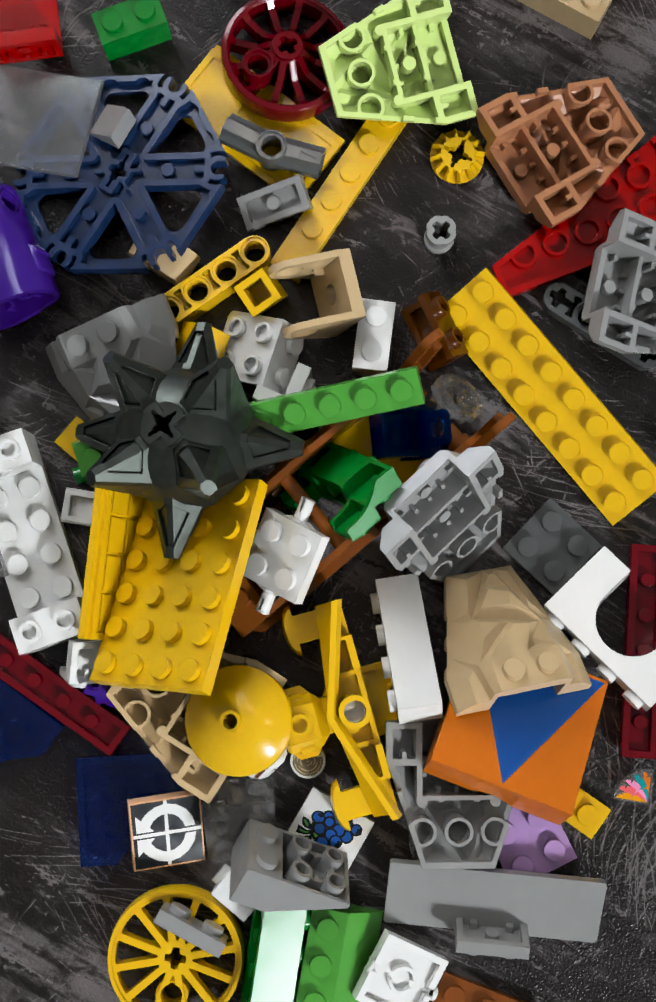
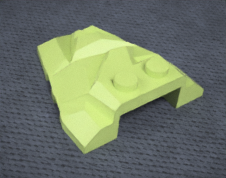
(398, 67)

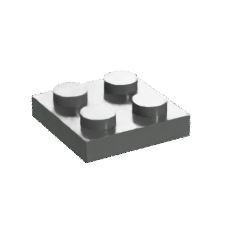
(551, 546)

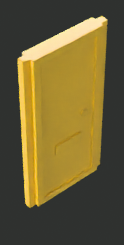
(219, 103)
(110, 542)

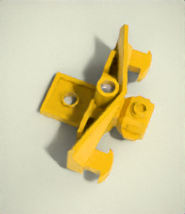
(351, 707)

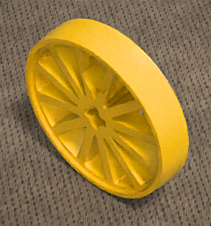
(182, 971)

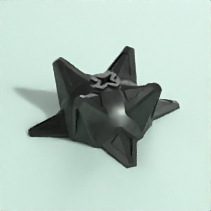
(181, 436)

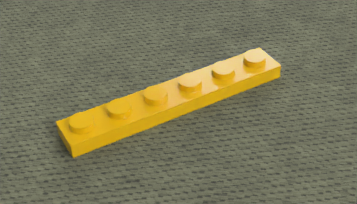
(339, 190)

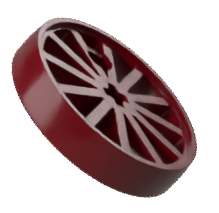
(278, 55)

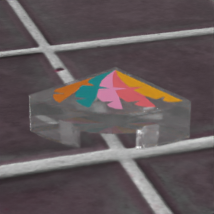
(634, 786)

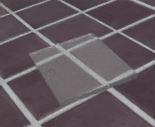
(46, 119)

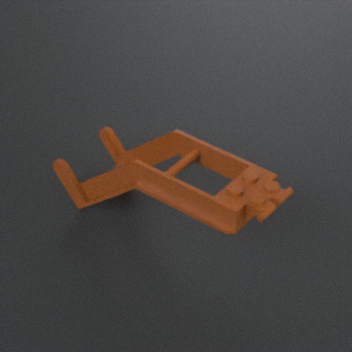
(245, 617)

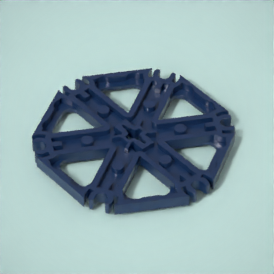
(130, 194)

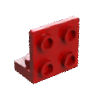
(29, 30)

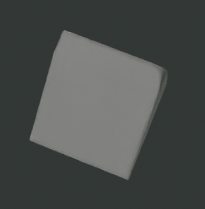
(113, 125)

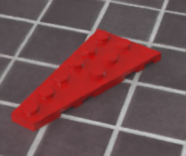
(571, 245)

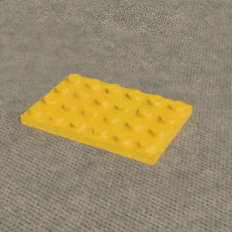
(176, 612)

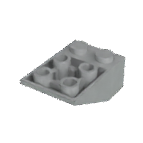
(286, 871)

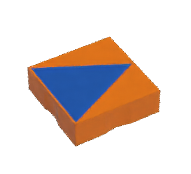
(522, 749)

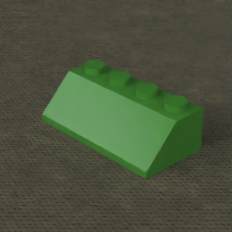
(336, 952)

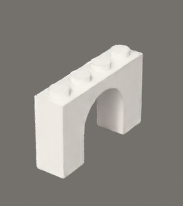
(574, 612)

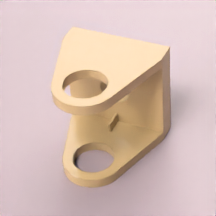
(334, 291)

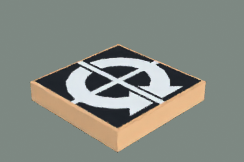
(165, 830)

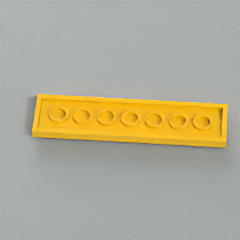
(552, 398)

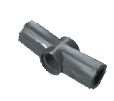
(252, 140)

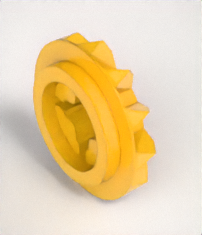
(464, 169)

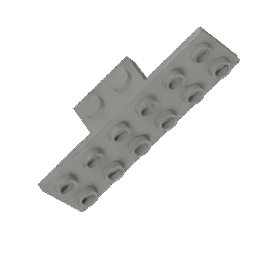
(495, 907)

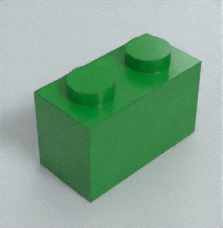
(131, 27)

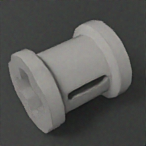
(439, 224)

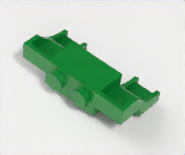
(349, 481)

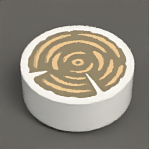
(308, 767)

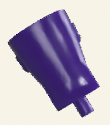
(25, 267)

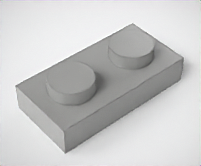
(274, 203)
(205, 935)

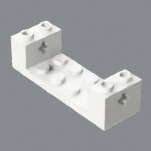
(35, 549)

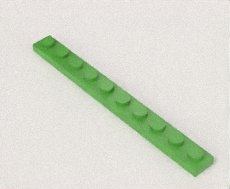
(320, 405)

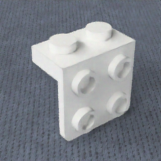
(261, 351)

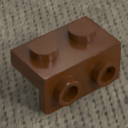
(428, 314)

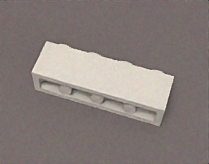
(408, 649)

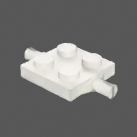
(285, 555)

